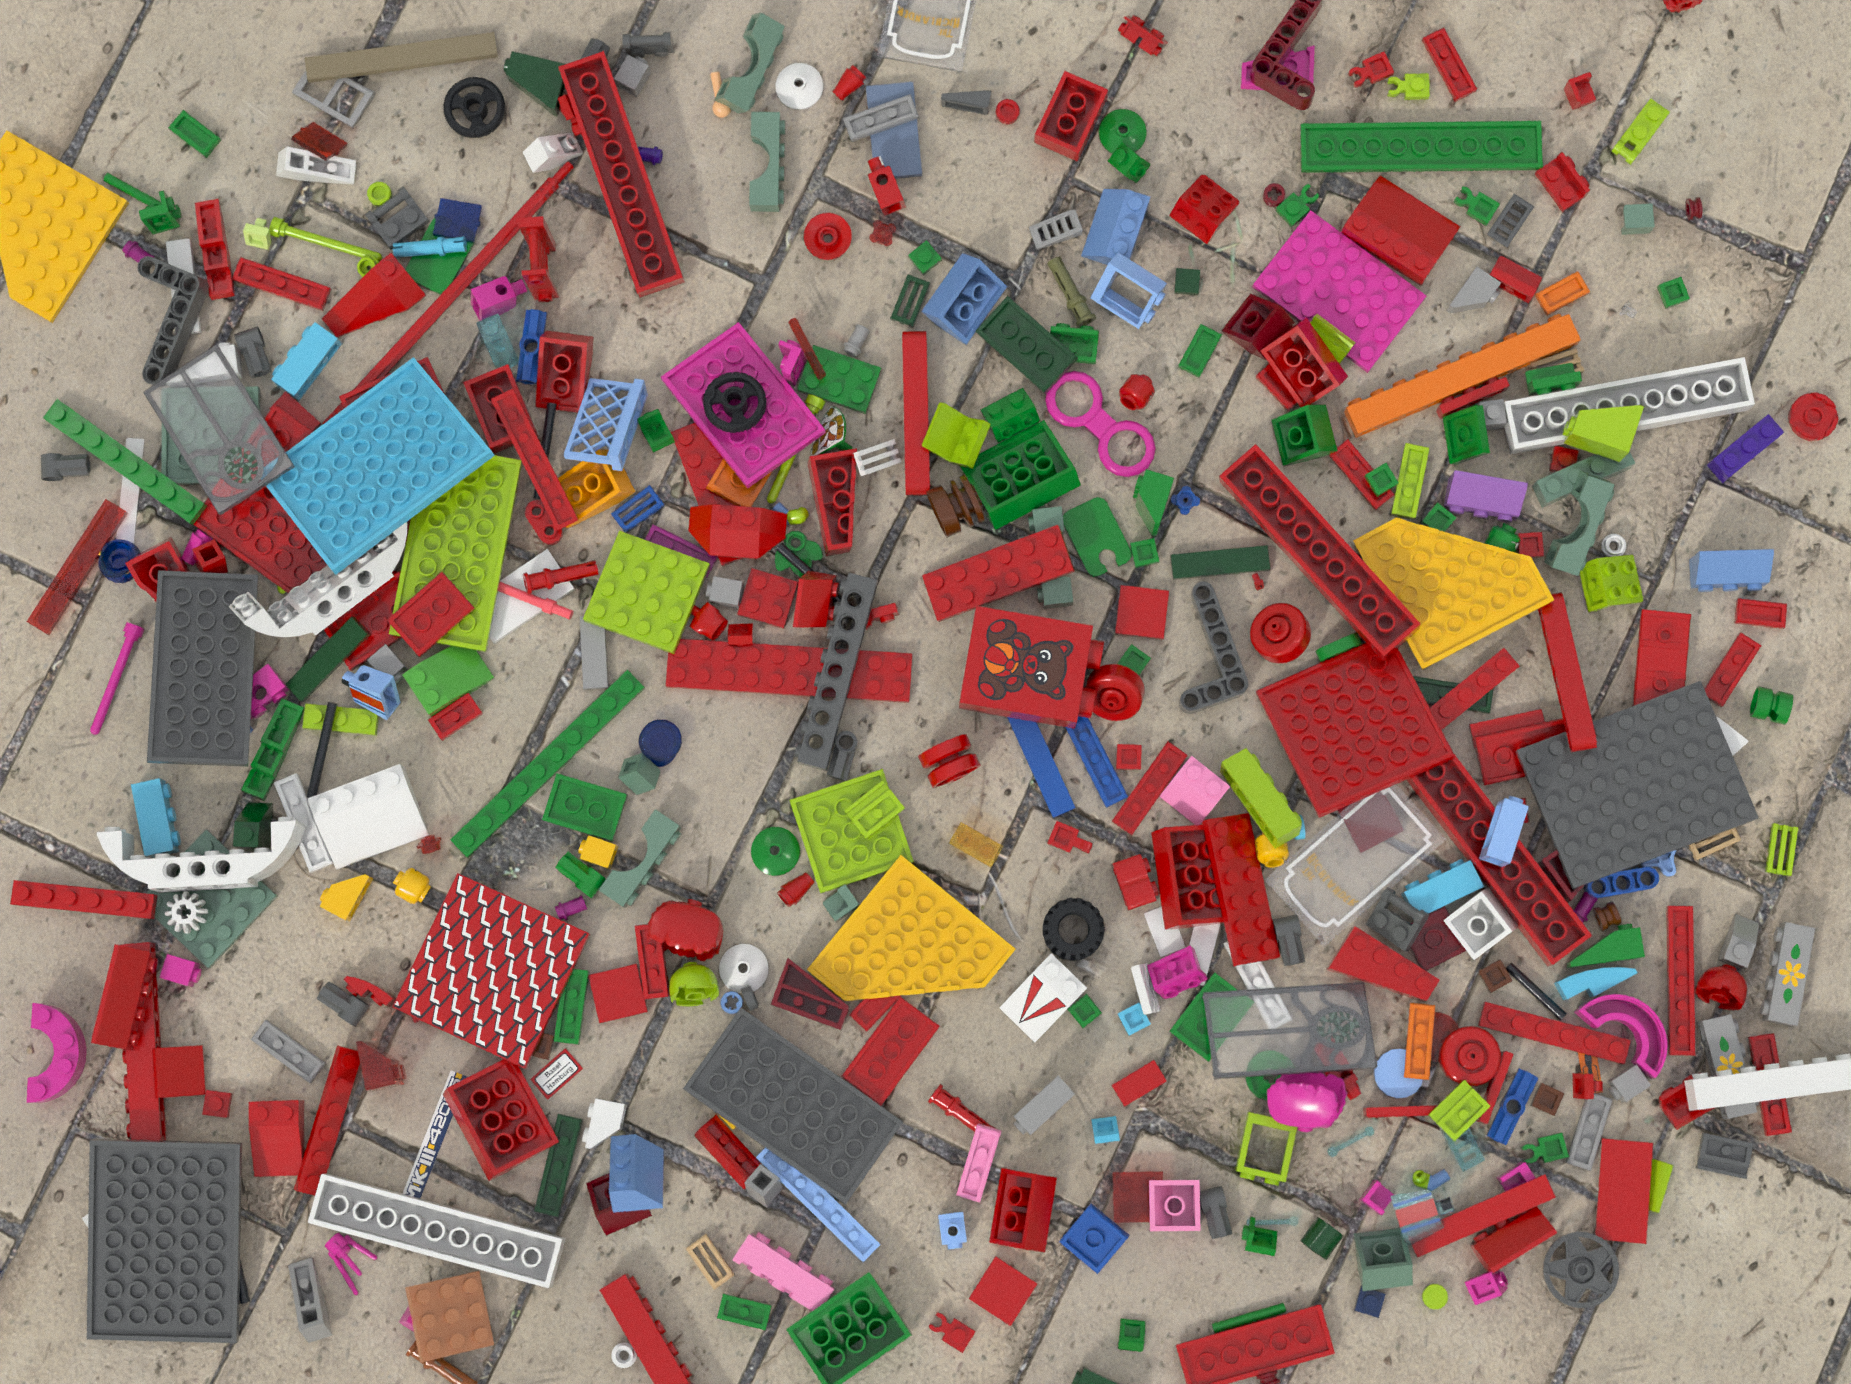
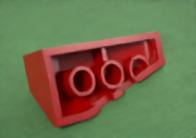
(377, 295)
(159, 557)

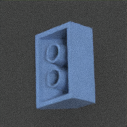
(1116, 225)
(964, 298)
(1731, 569)
(635, 1174)

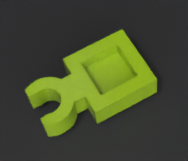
(1414, 86)

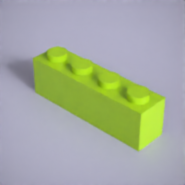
(1261, 798)

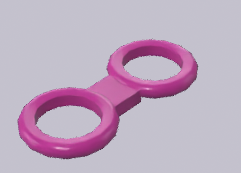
(1101, 425)

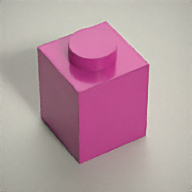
(180, 970)

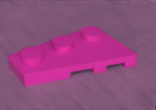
(1299, 62)

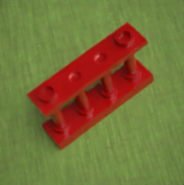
(540, 245)

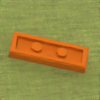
(1419, 1041)

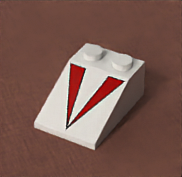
(1043, 997)

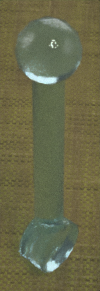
(1332, 1151)
(1293, 1221)

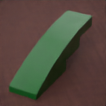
(273, 749)

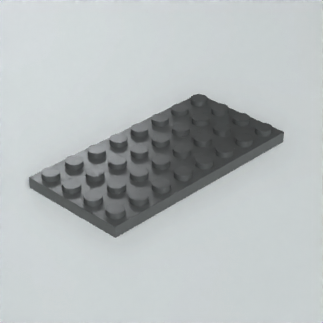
(201, 671)
(793, 1105)

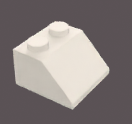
(1481, 923)

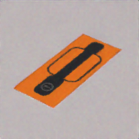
(1590, 1065)

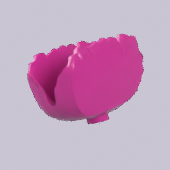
(1307, 1100)

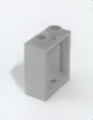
(1043, 1106)

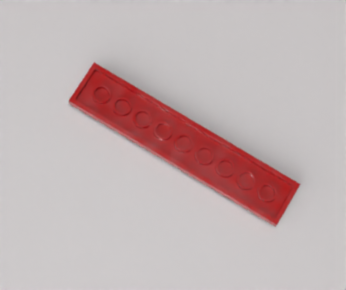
(784, 670)

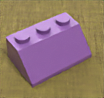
(1484, 496)

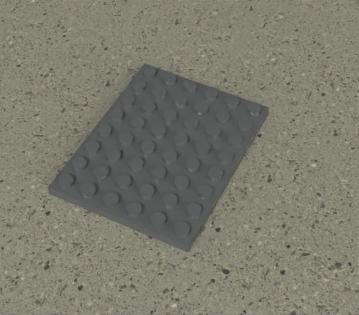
(1644, 791)
(164, 1240)

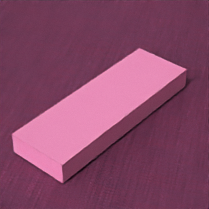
(978, 1162)

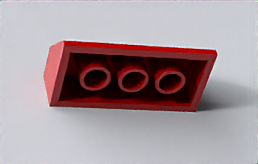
(124, 998)

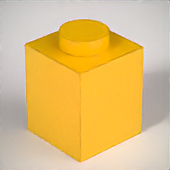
(598, 852)

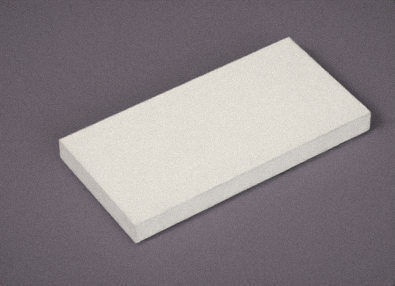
(513, 613)

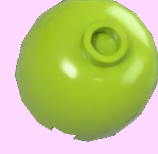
(692, 985)

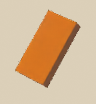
(1562, 293)

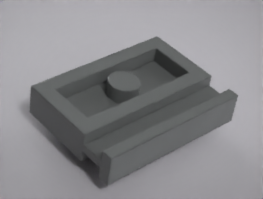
(1724, 1155)

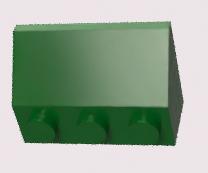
(1152, 495)

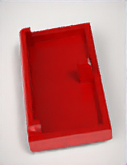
(1661, 654)

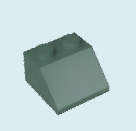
(1383, 1259)

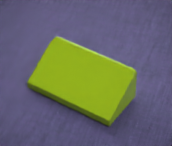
(1659, 1180)

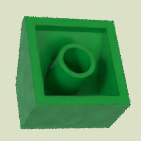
(1304, 434)

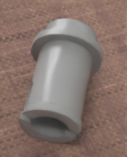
(856, 340)

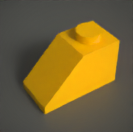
(345, 896)

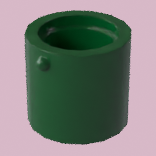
(1321, 1238)

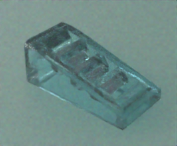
(1458, 1156)

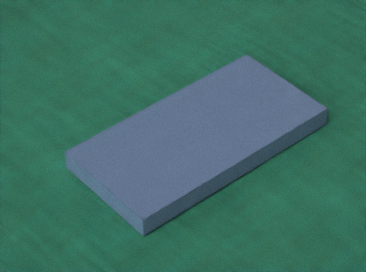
(899, 144)

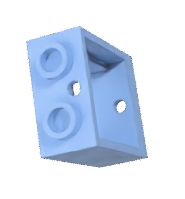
(1118, 304)
(1504, 831)

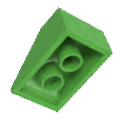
(447, 677)

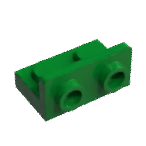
(163, 216)

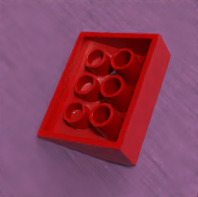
(1400, 230)
(1185, 878)
(500, 1118)

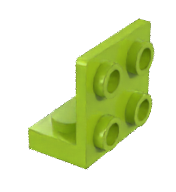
(955, 436)
(1610, 582)

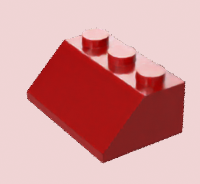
(1304, 363)
(1023, 1210)
(1512, 1239)

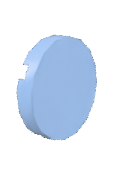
(1390, 1075)

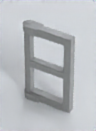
(325, 106)

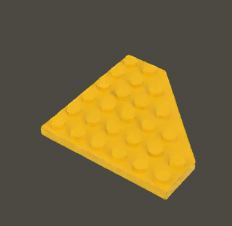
(49, 225)
(1451, 584)
(909, 942)

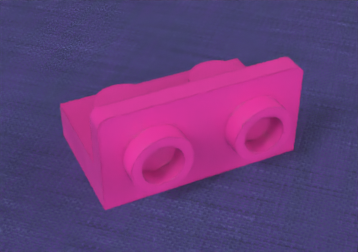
(792, 362)
(1176, 973)

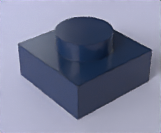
(1369, 1302)

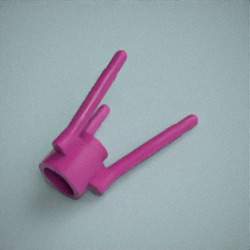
(339, 1248)

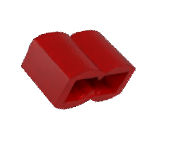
(1134, 881)

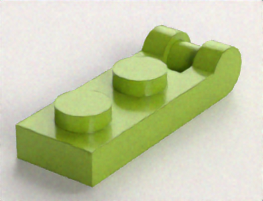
(1641, 131)

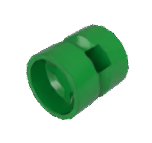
(1771, 705)

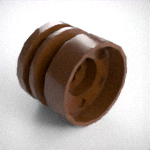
(955, 506)

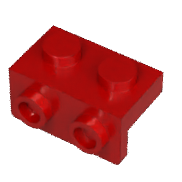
(1675, 1105)

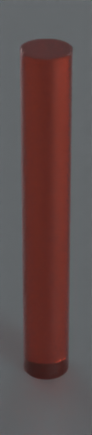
(807, 349)

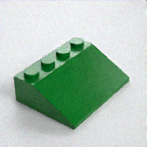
(1021, 474)
(849, 1331)

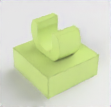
(257, 234)

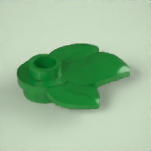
(806, 551)

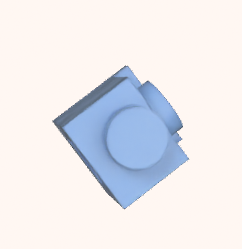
(952, 1219)

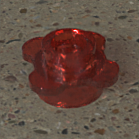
(885, 239)
(429, 844)

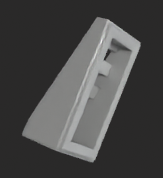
(1061, 218)

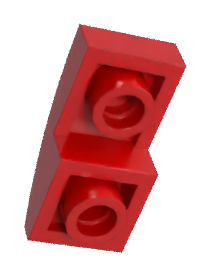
(363, 988)

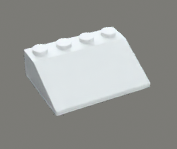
(368, 816)

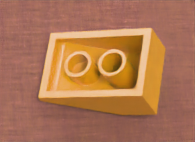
(595, 488)

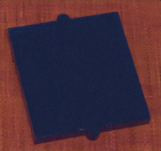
(457, 219)

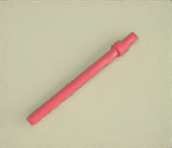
(548, 605)

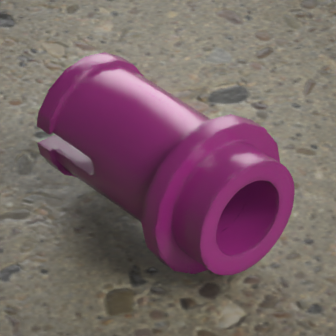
(134, 251)
(1584, 906)
(570, 907)

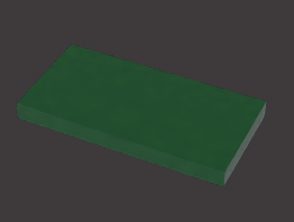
(1026, 345)

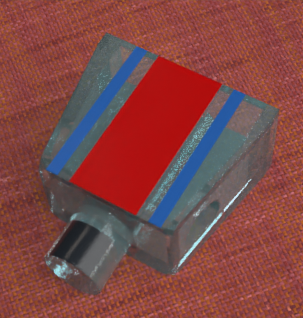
(1420, 1214)

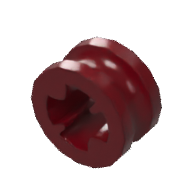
(1274, 203)
(1693, 208)
(1268, 1378)

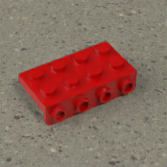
(373, 615)

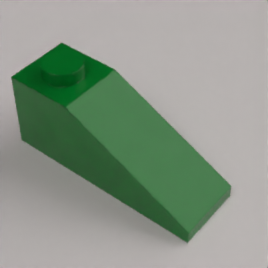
(1616, 946)

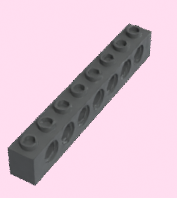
(866, 589)

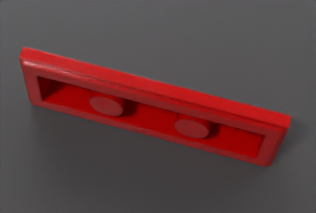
(727, 1150)

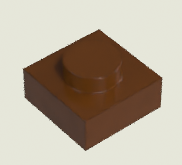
(1495, 976)
(544, 1047)
(1547, 1099)

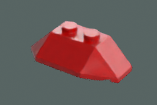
(737, 530)

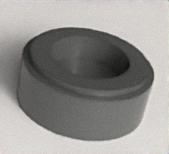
(749, 997)

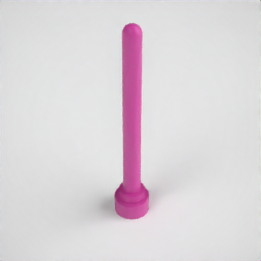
(132, 634)

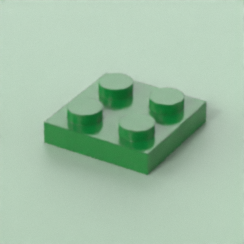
(1466, 434)

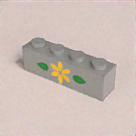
(1788, 974)
(1725, 1053)

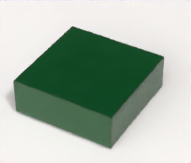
(1187, 281)

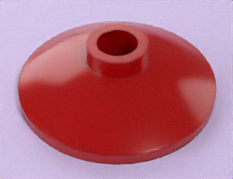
(824, 225)

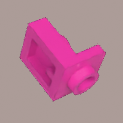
(1487, 1286)

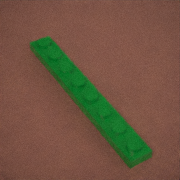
(125, 462)

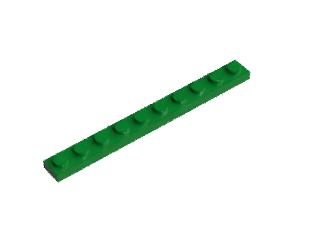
(547, 764)

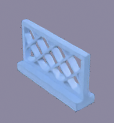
(624, 430)

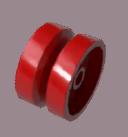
(949, 759)

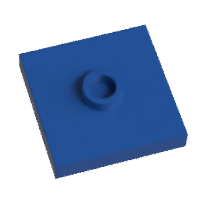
(1094, 1238)

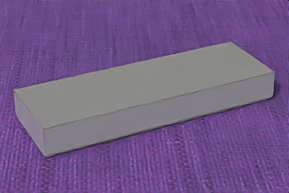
(880, 118)
(593, 656)
(288, 1051)
(1589, 1132)

